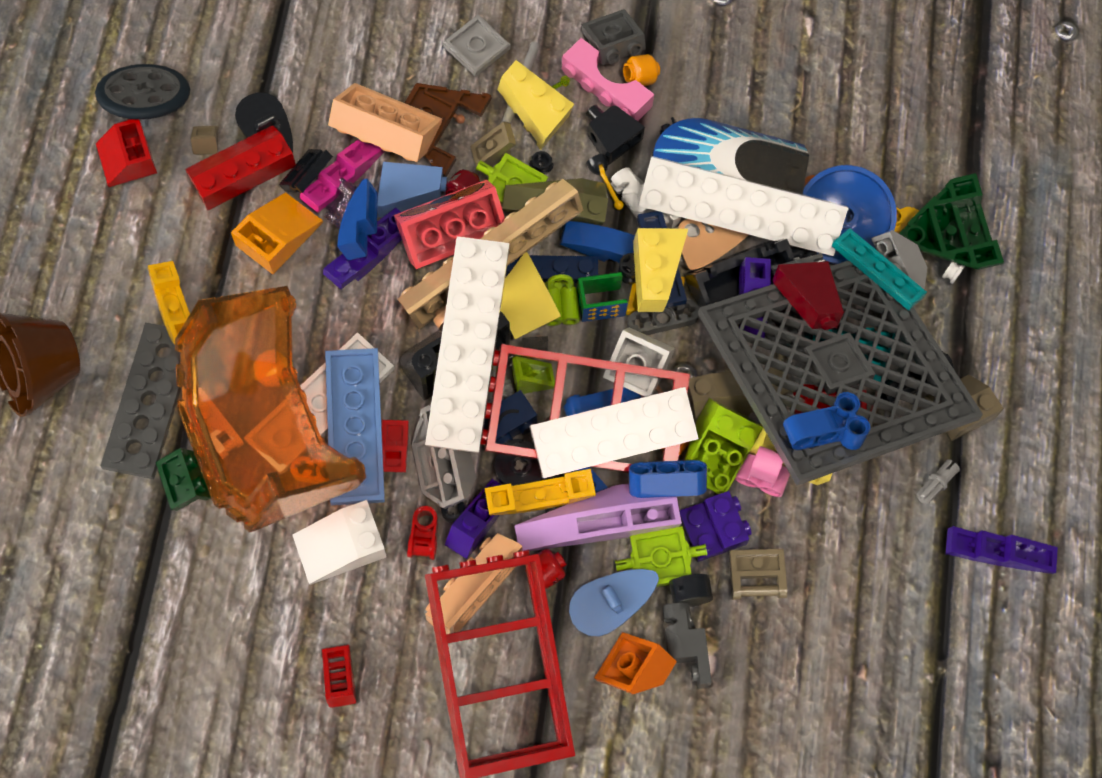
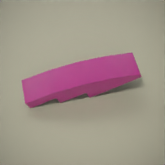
(349, 164)

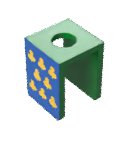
(598, 284)

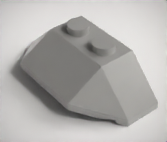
(443, 473)

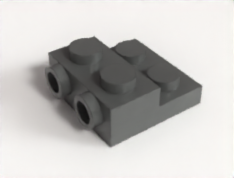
(614, 36)

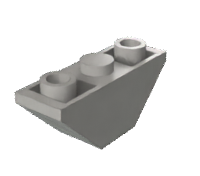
(903, 255)

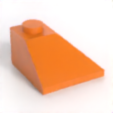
(635, 665)

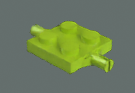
(510, 172)
(662, 552)

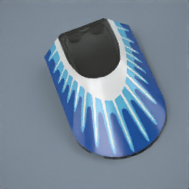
(735, 153)

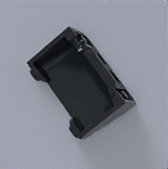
(721, 278)
(421, 359)

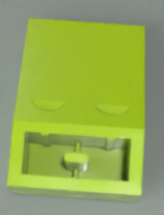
(722, 443)

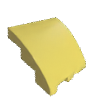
(526, 299)

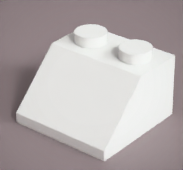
(644, 351)

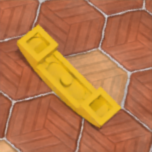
(169, 296)
(540, 494)

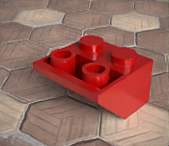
(125, 153)

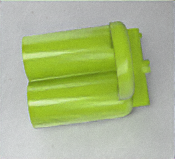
(565, 298)

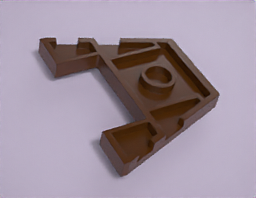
(444, 104)

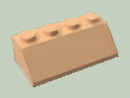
(384, 122)
(468, 593)

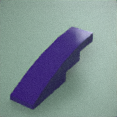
(1001, 550)

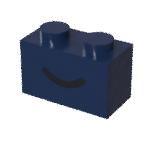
(514, 418)

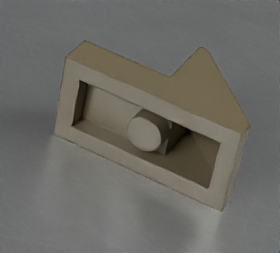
(494, 145)

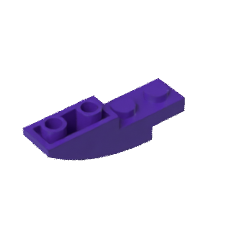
(379, 245)

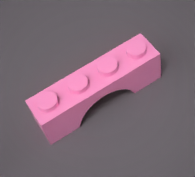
(581, 64)

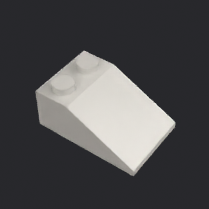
(339, 543)

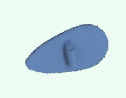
(611, 600)

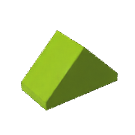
(532, 375)

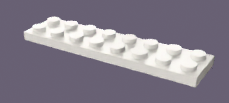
(742, 205)
(467, 345)

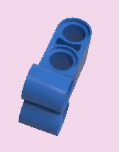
(829, 425)

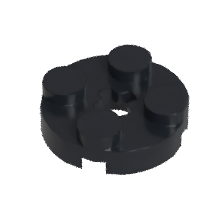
(508, 474)

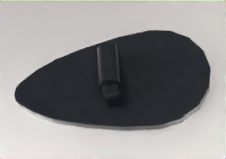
(260, 112)

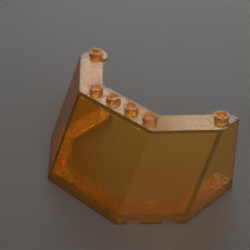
(250, 413)

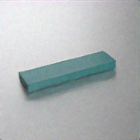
(879, 269)

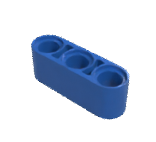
(667, 479)

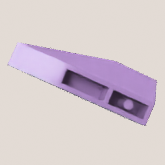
(600, 518)

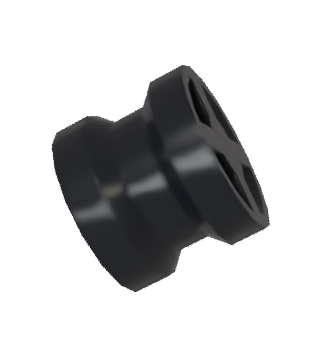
(627, 262)

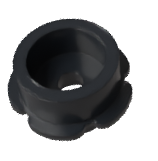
(541, 157)

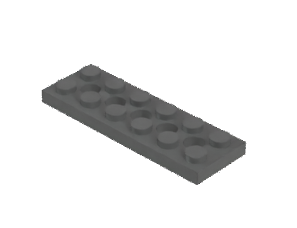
(132, 408)

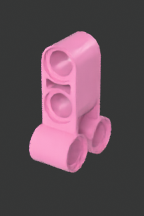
(764, 472)

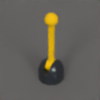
(598, 166)

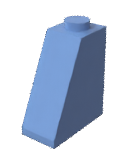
(408, 186)

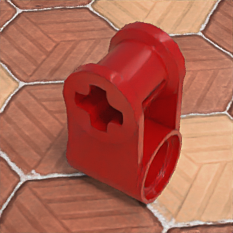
(423, 538)

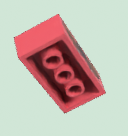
(433, 227)

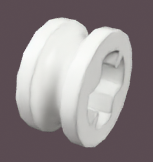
(953, 272)

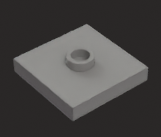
(476, 45)

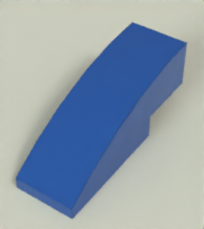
(358, 221)
(597, 240)

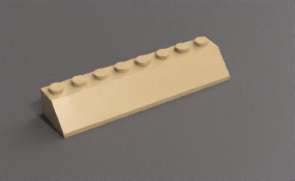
(520, 229)

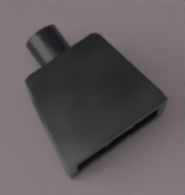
(613, 131)

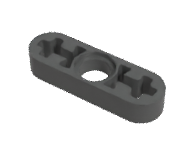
(683, 319)

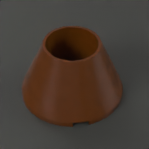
(35, 360)

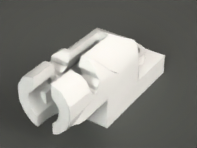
(631, 188)

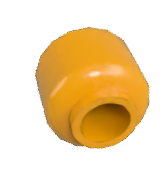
(641, 68)

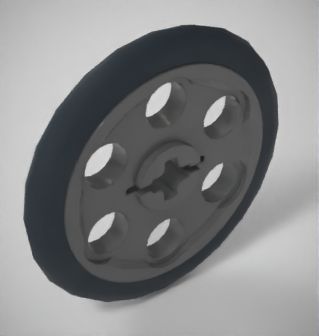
(142, 91)

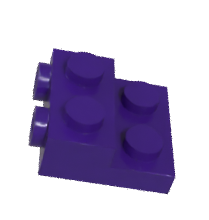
(716, 525)

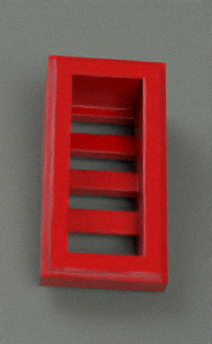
(341, 693)

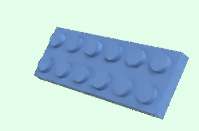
(356, 418)

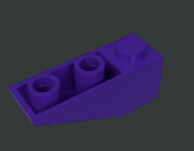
(753, 275)
(471, 525)

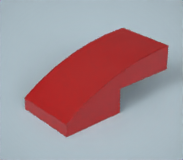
(395, 445)

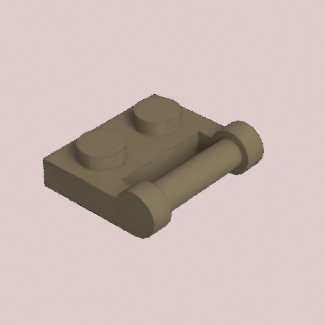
(757, 564)

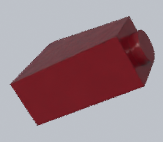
(811, 292)

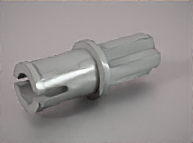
(937, 482)

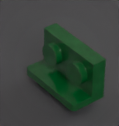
(182, 478)

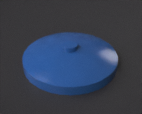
(864, 193)

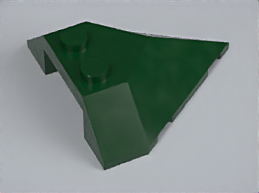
(955, 226)

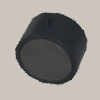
(691, 589)

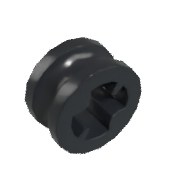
(452, 518)

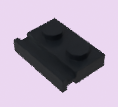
(305, 170)

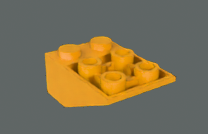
(275, 231)

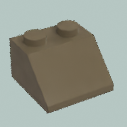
(985, 401)

